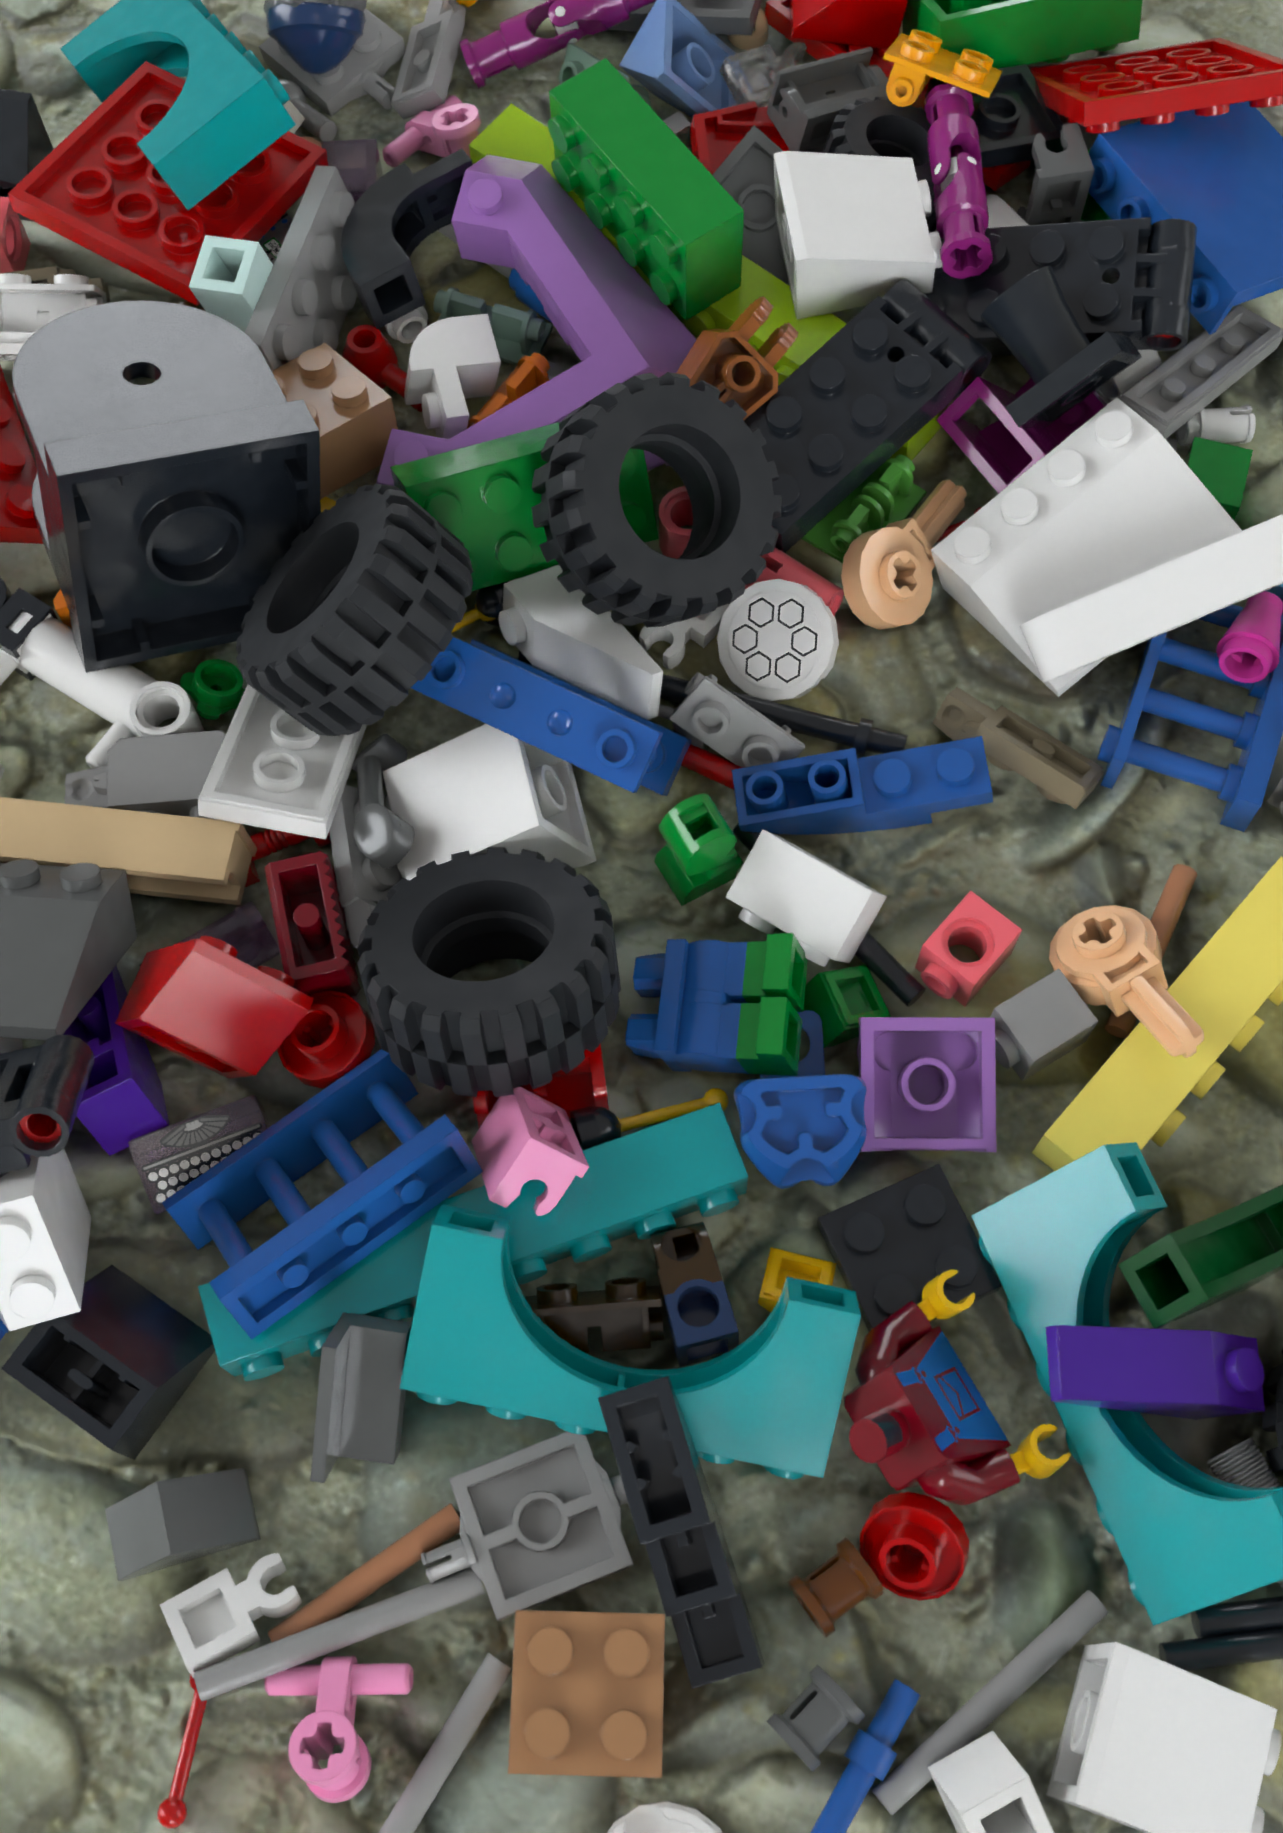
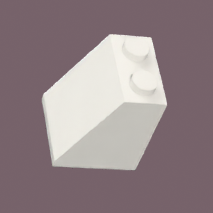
(852, 228)
(485, 795)
(42, 1242)
(1162, 1747)

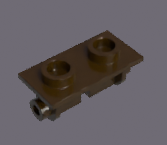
(617, 1309)

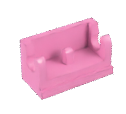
(525, 1142)

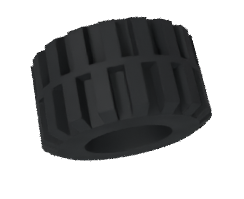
(884, 130)

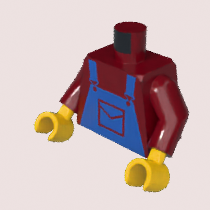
(925, 1415)

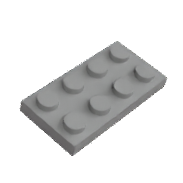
(309, 280)

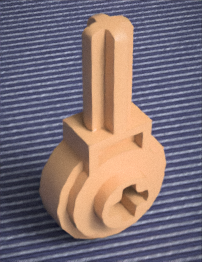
(891, 568)
(1117, 962)

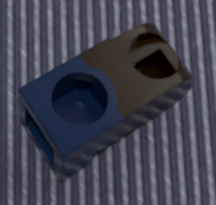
(694, 1294)

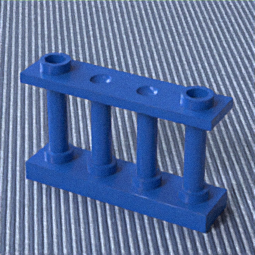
(555, 716)
(1255, 733)
(347, 1224)

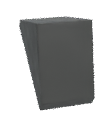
(181, 1521)

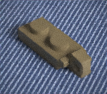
(1020, 747)

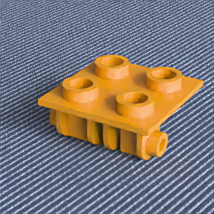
(920, 58)

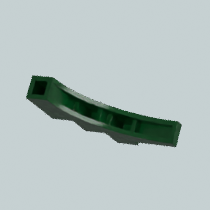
(1208, 1259)

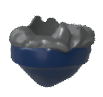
(316, 31)

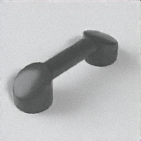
(376, 829)

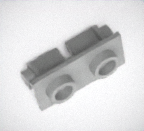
(732, 725)

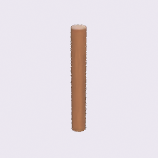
(1164, 922)
(372, 1574)

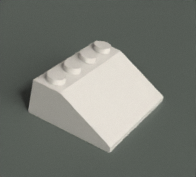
(1076, 523)

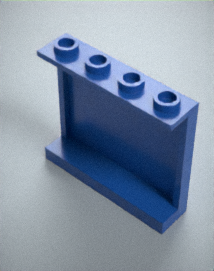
(1221, 178)

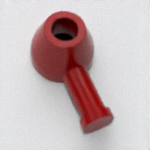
(376, 358)

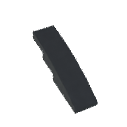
(681, 1531)

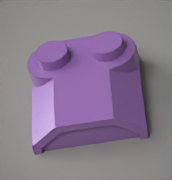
(928, 1083)

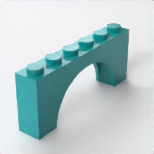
(227, 103)
(757, 1404)
(1176, 1527)

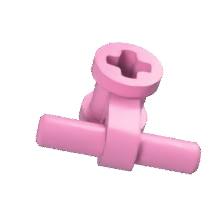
(436, 132)
(336, 1687)

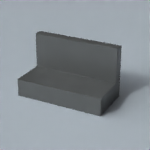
(360, 1392)

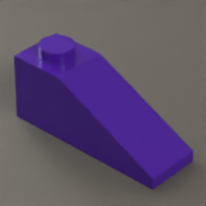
(123, 1087)
(1155, 1370)

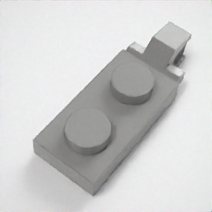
(429, 59)

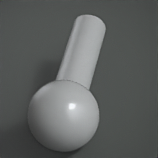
(314, 121)

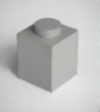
(1041, 1025)

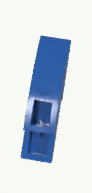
(864, 794)

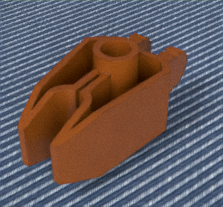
(733, 365)

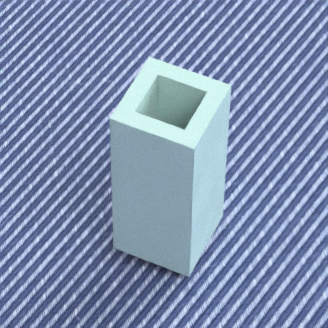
(230, 278)

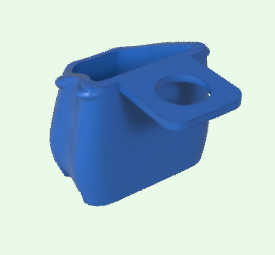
(804, 1122)

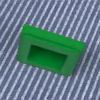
(841, 999)

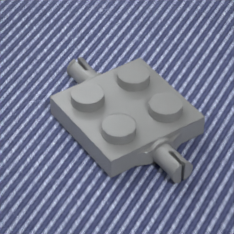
(354, 77)
(536, 1524)

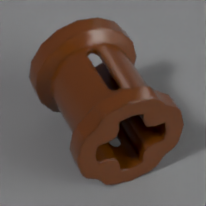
(835, 1587)

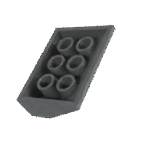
(58, 942)

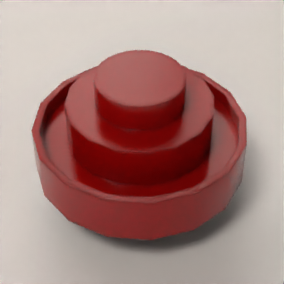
(328, 1040)
(915, 1545)

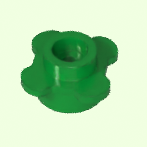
(214, 687)

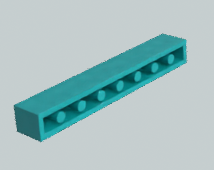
(628, 1189)

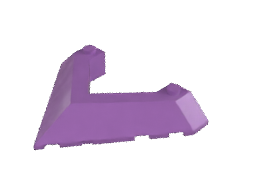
(599, 304)

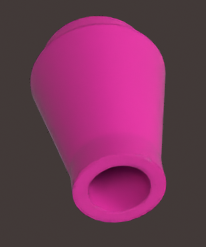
(1253, 640)

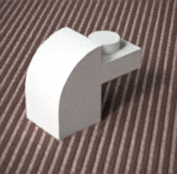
(450, 364)

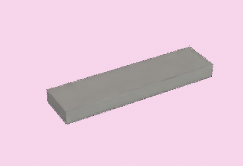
(1202, 370)

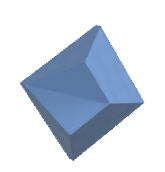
(679, 60)

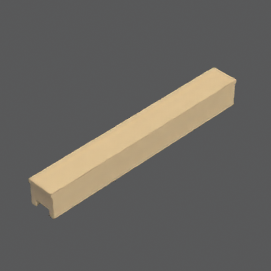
(159, 851)

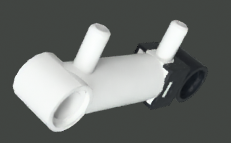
(43, 647)

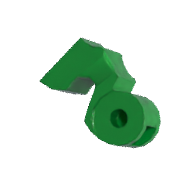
(697, 849)

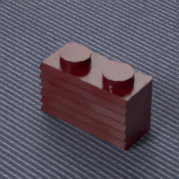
(311, 925)

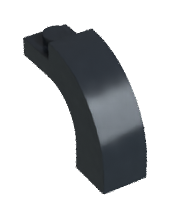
(389, 226)

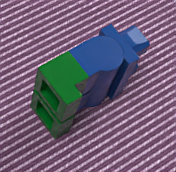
(722, 1005)

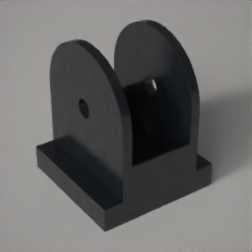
(164, 492)

